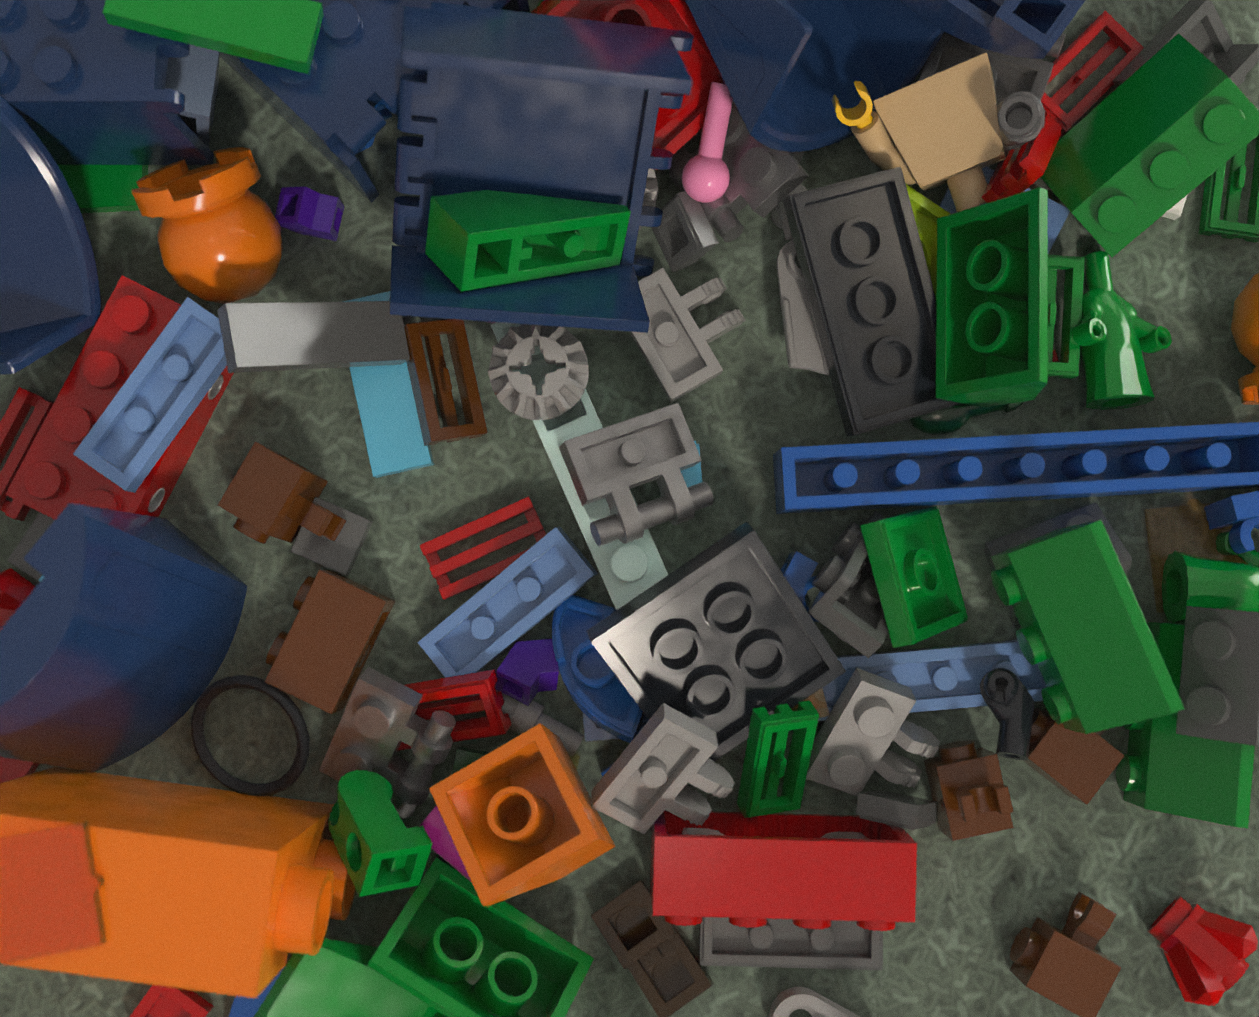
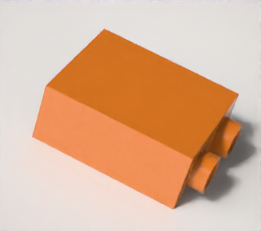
(196, 878)

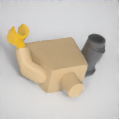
(945, 128)

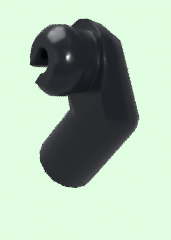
(1013, 710)

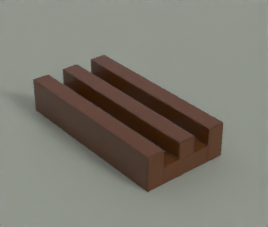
(465, 377)

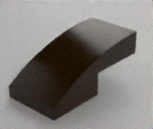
(651, 951)

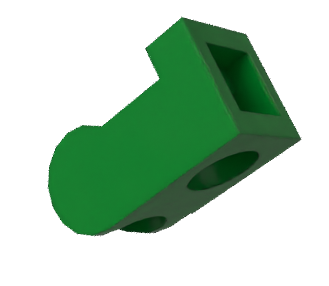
(373, 838)

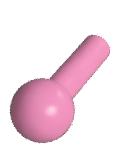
(706, 174)

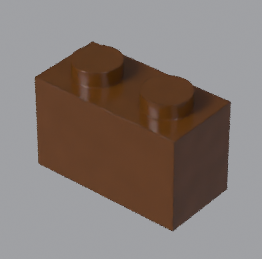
(327, 640)

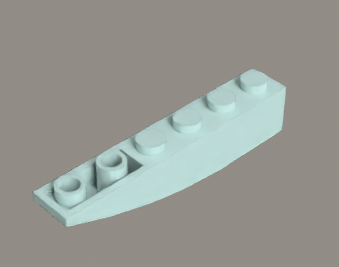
(623, 567)

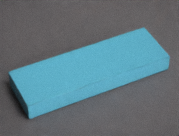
(389, 415)

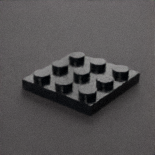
(718, 640)

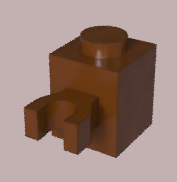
(277, 498)
(1069, 758)
(968, 791)
(1065, 961)

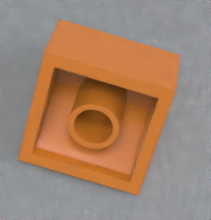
(521, 816)

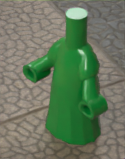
(1113, 342)
(1210, 582)

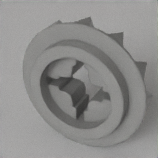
(561, 388)

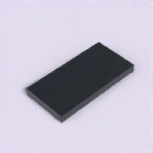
(869, 297)

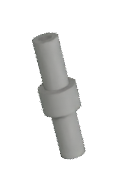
(526, 717)

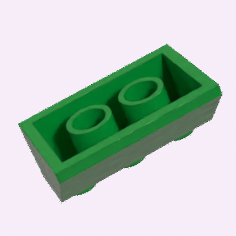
(1150, 144)
(993, 301)
(1084, 630)
(1184, 772)
(477, 956)

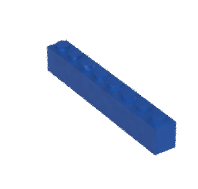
(1016, 467)

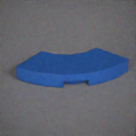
(586, 672)

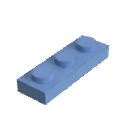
(156, 398)
(508, 606)

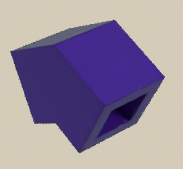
(309, 212)
(528, 670)

